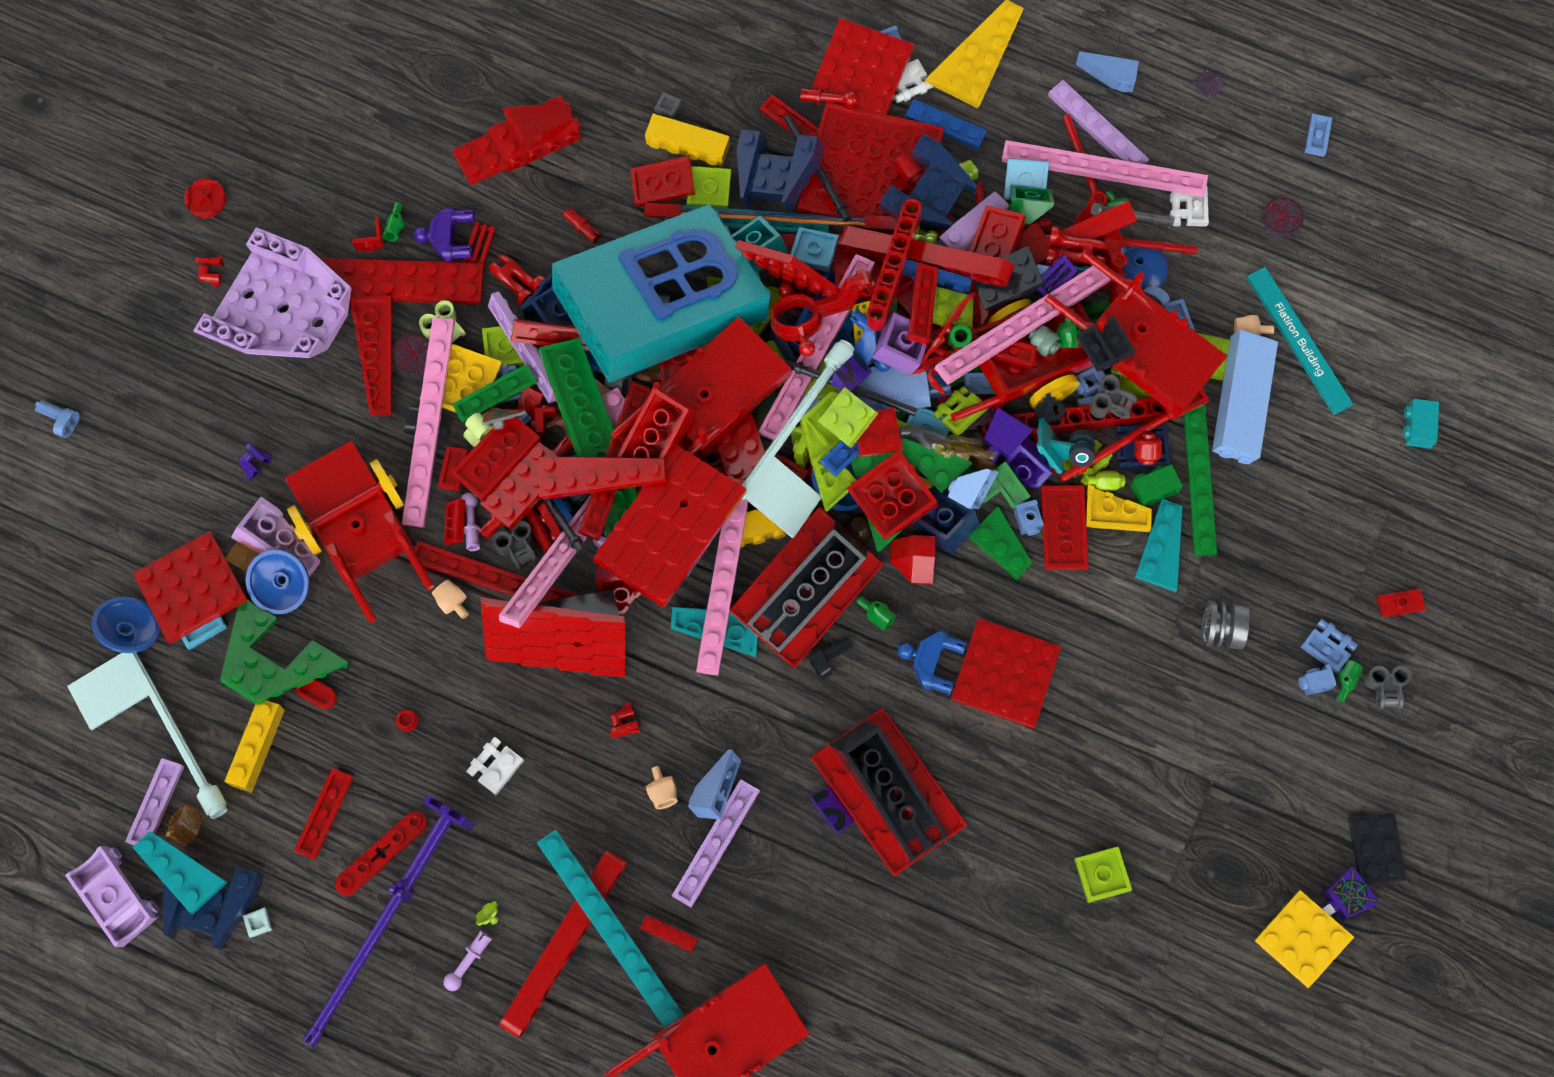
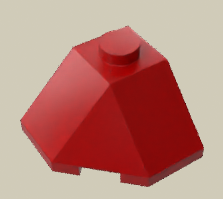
(914, 558)
(622, 592)

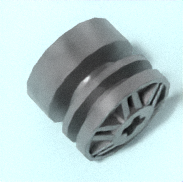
(1229, 625)

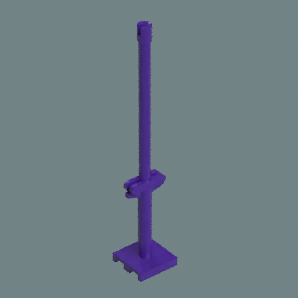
(400, 891)

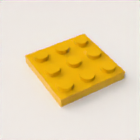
(467, 374)
(1304, 938)

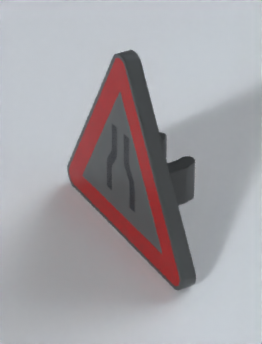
(498, 416)

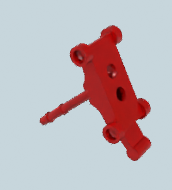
(1115, 258)

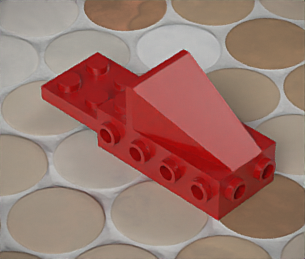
(519, 140)

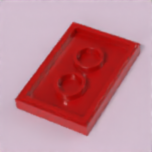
(663, 181)

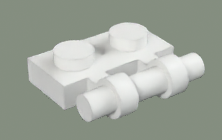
(914, 75)
(1195, 212)
(501, 768)

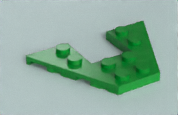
(934, 467)
(259, 677)

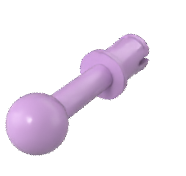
(471, 529)
(453, 980)

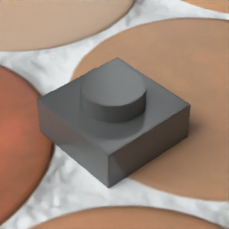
(667, 105)

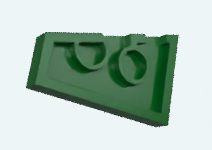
(1001, 544)

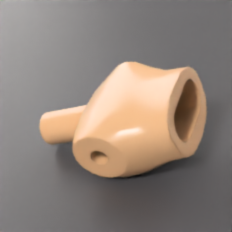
(1252, 324)
(449, 598)
(662, 790)

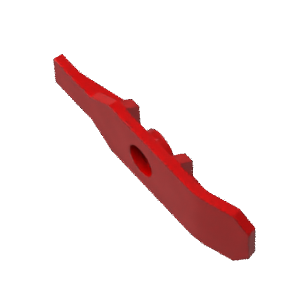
(947, 326)

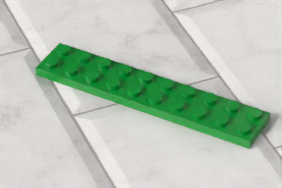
(583, 412)

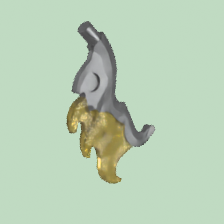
(945, 446)

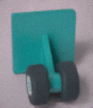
(1078, 449)

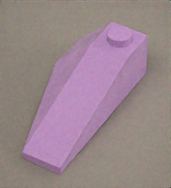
(963, 231)
(267, 530)

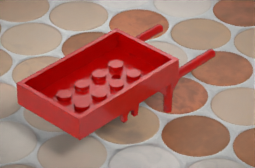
(1169, 357)
(736, 375)
(744, 1021)

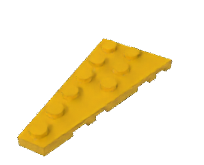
(973, 63)

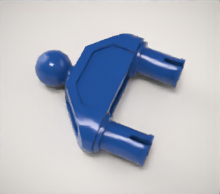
(867, 343)
(927, 657)

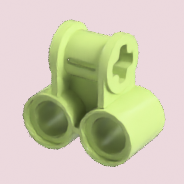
(441, 307)
(476, 430)

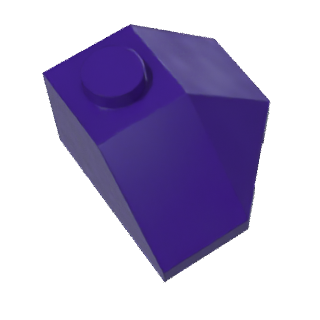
(1029, 464)

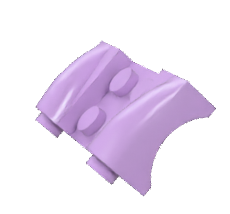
(112, 897)

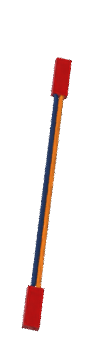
(872, 222)

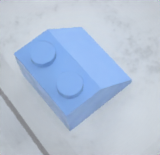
(972, 488)

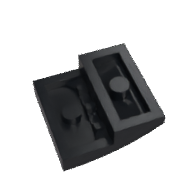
(1106, 347)

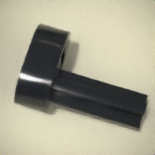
(1046, 410)
(411, 423)
(819, 658)

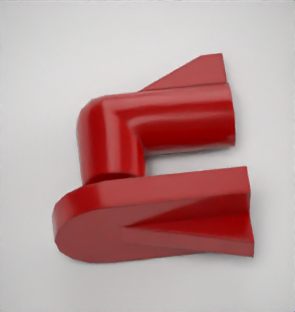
(204, 276)
(618, 728)

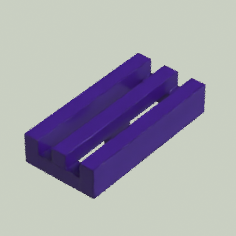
(1051, 269)

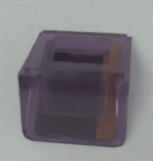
(1209, 83)

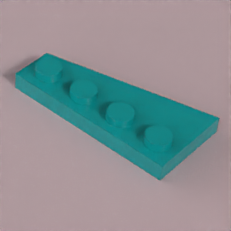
(1161, 553)
(737, 636)
(180, 873)

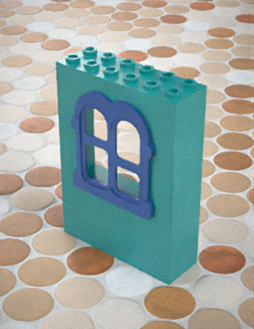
(623, 314)

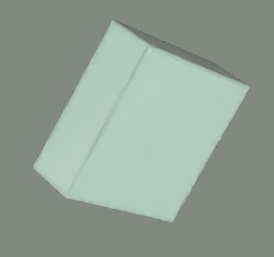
(257, 922)

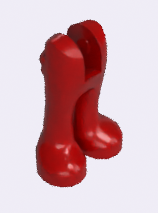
(1059, 239)
(512, 269)

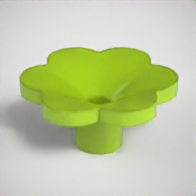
(487, 914)

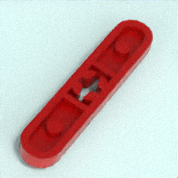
(364, 869)

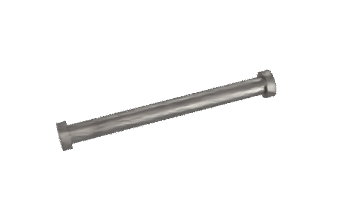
(1167, 220)

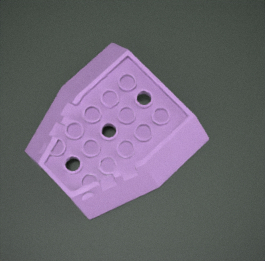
(280, 276)

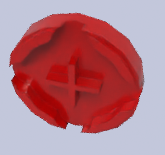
(205, 198)

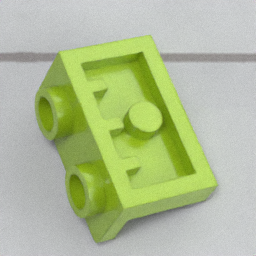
(801, 452)

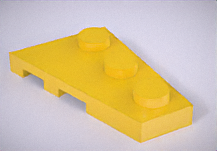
(1111, 512)

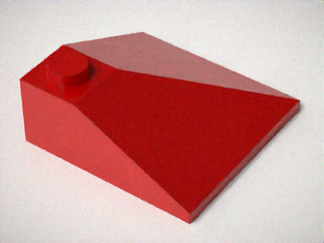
(892, 495)

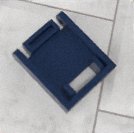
(1126, 454)

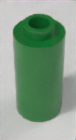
(962, 331)

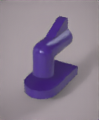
(245, 461)

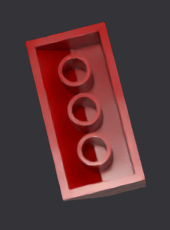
(658, 426)

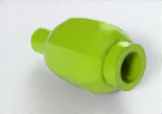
(1106, 480)

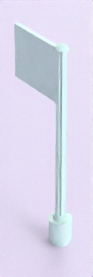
(774, 486)
(121, 685)

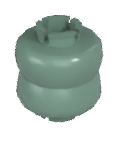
(1044, 340)

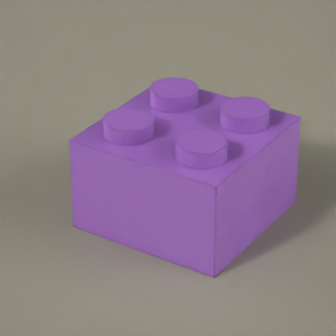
(894, 347)

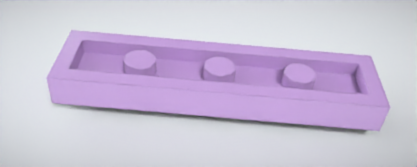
(155, 800)

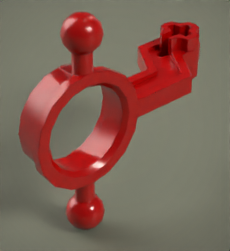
(859, 284)

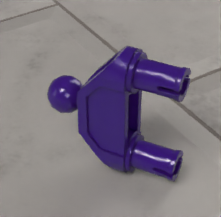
(442, 233)

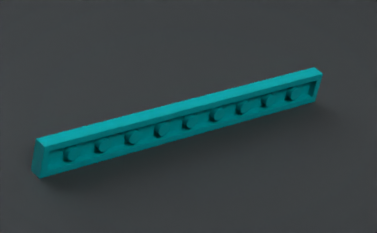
(610, 928)

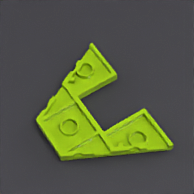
(819, 443)

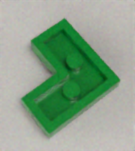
(1008, 485)

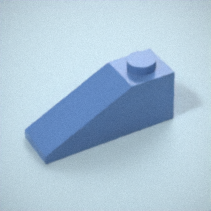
(1112, 71)
(714, 789)

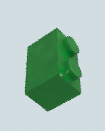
(1156, 485)

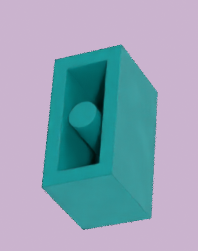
(1421, 423)

